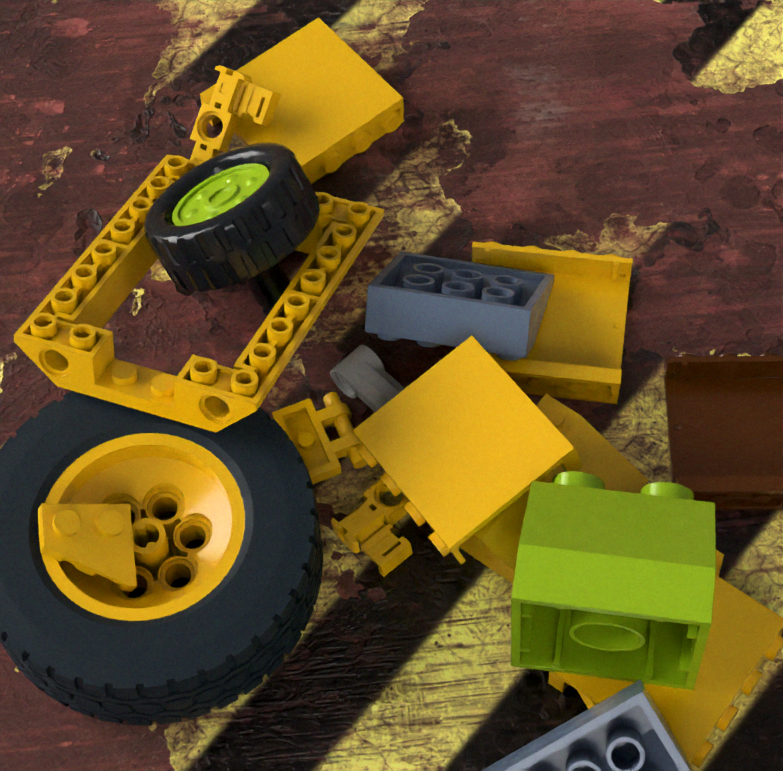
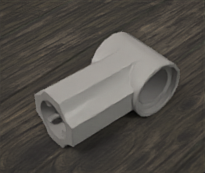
(365, 377)

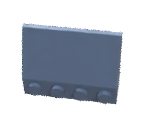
(452, 299)
(611, 736)

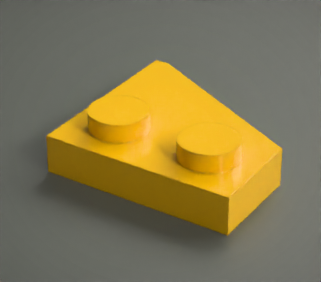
(91, 538)

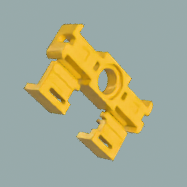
(230, 96)
(367, 527)

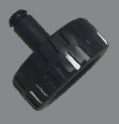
(234, 221)

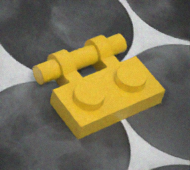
(307, 432)

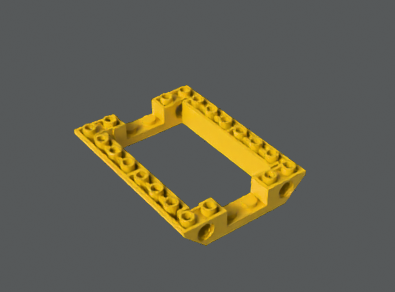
(77, 354)

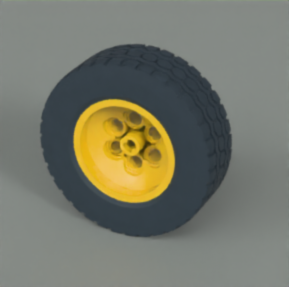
(172, 646)

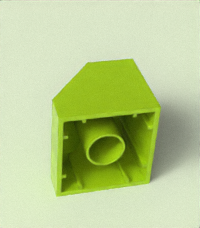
(614, 581)

